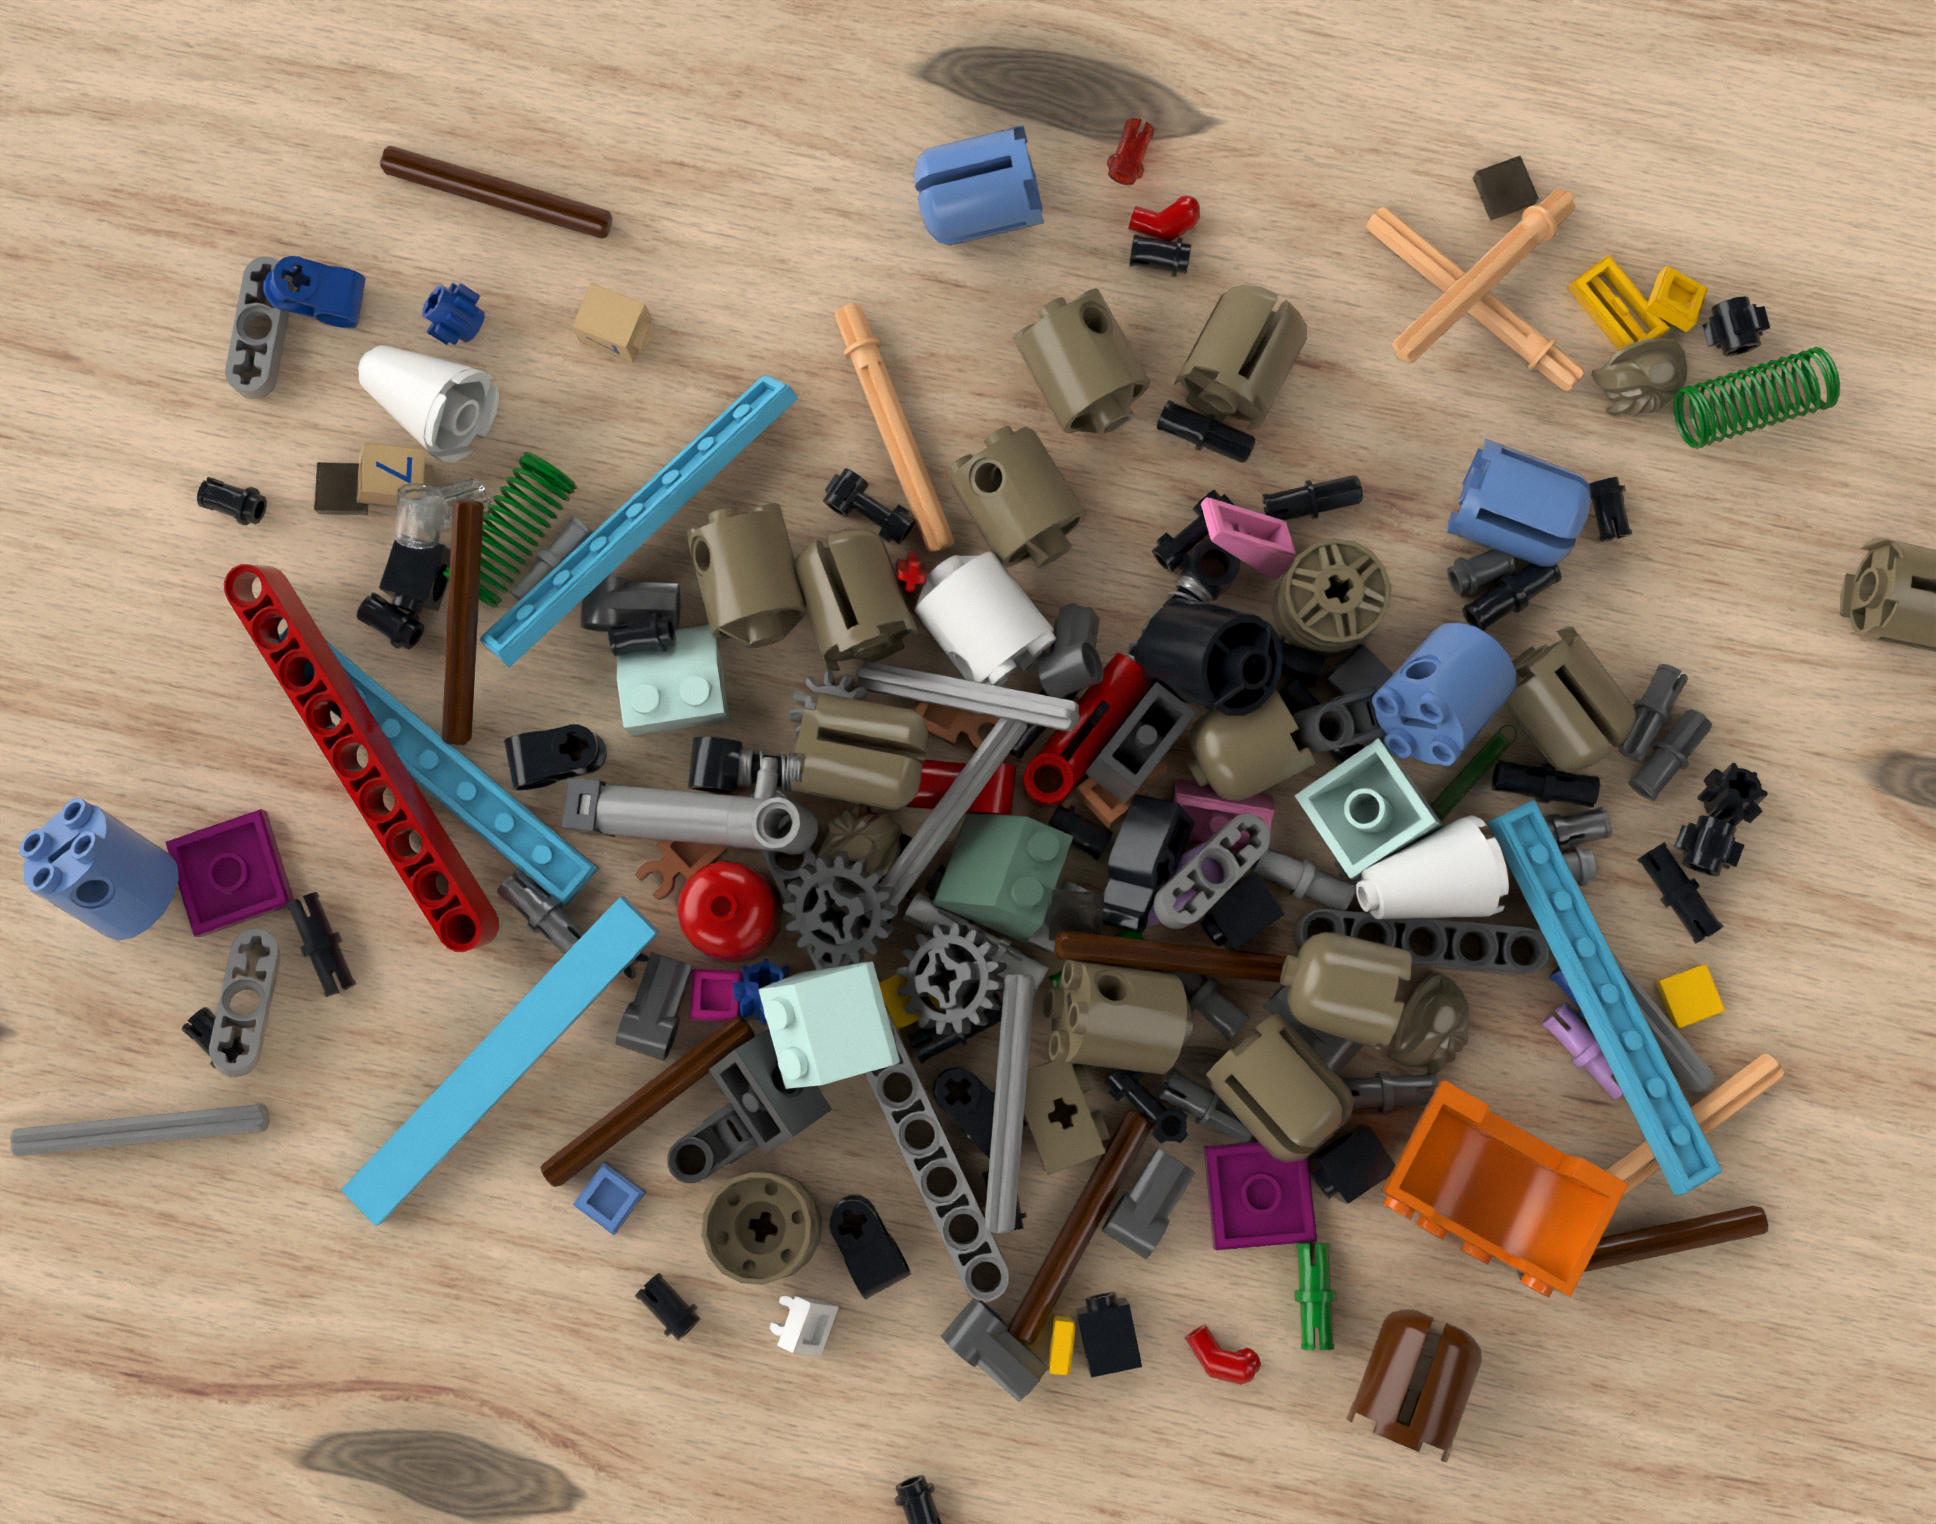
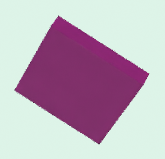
(230, 873)
(1257, 1197)

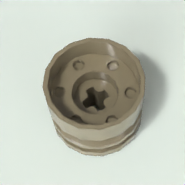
(1332, 624)
(736, 1243)

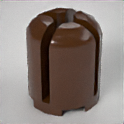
(1444, 1390)

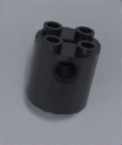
(1211, 656)

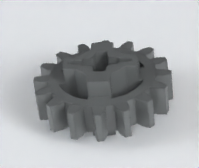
(844, 928)
(936, 963)

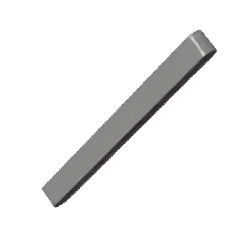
(918, 1106)

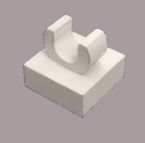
(806, 1325)

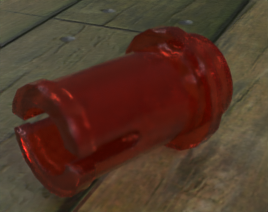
(1126, 163)

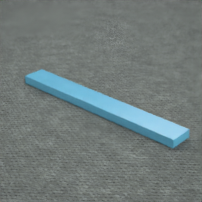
(637, 519)
(470, 791)
(1605, 998)
(500, 1060)

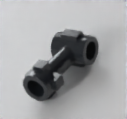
(847, 493)
(1173, 551)
(1167, 1124)

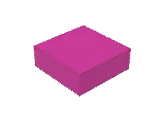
(713, 995)

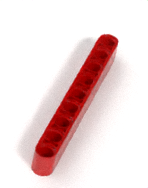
(340, 746)

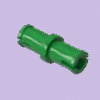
(1315, 1296)

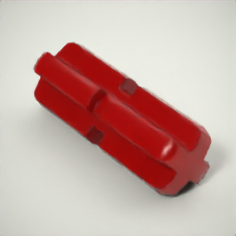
(911, 571)

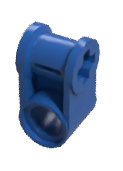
(323, 291)

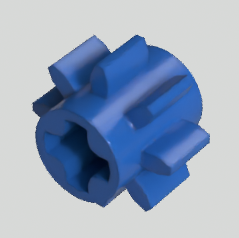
(453, 313)
(754, 978)

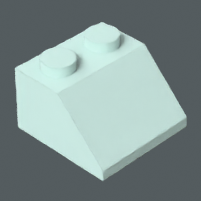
(673, 686)
(1368, 809)
(828, 1025)

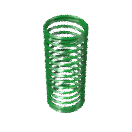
(1701, 403)
(554, 478)

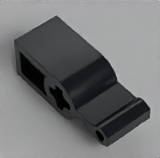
(1144, 860)

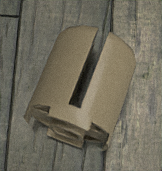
(1243, 355)
(1893, 594)
(853, 598)
(1569, 703)
(860, 751)
(1282, 1090)

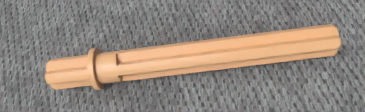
(1537, 225)
(1488, 310)
(894, 428)
(1709, 1113)

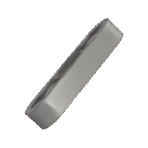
(238, 358)
(1191, 874)
(251, 1040)

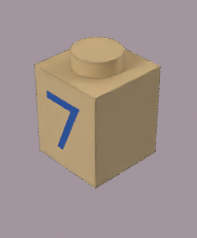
(613, 323)
(388, 468)

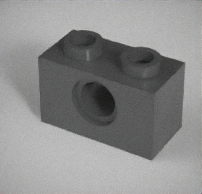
(1140, 743)
(758, 1094)

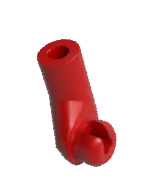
(1168, 223)
(1222, 1364)

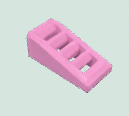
(1250, 536)

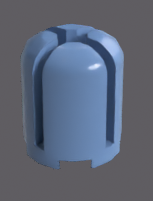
(978, 187)
(1521, 505)

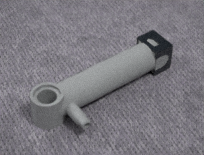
(691, 817)

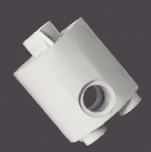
(982, 618)

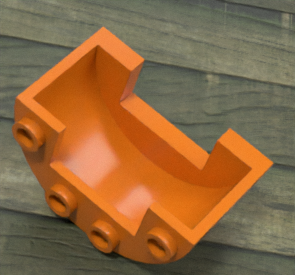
(1502, 1192)

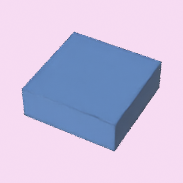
(609, 1198)

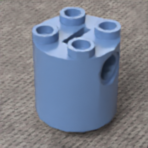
(1444, 694)
(99, 870)

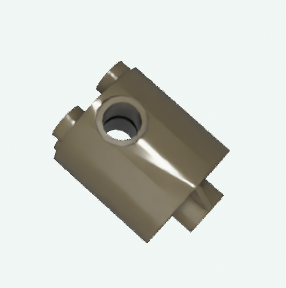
(1083, 364)
(1017, 497)
(747, 575)
(1118, 1017)

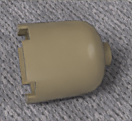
(1246, 752)
(1347, 987)

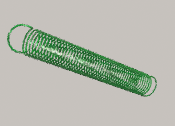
(1479, 761)

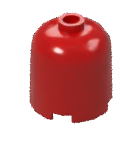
(729, 911)

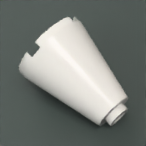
(431, 398)
(1438, 876)

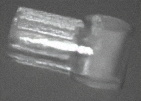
(427, 511)

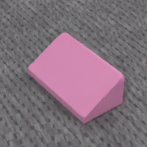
(1213, 812)

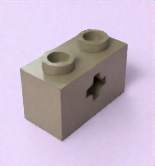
(1060, 1145)

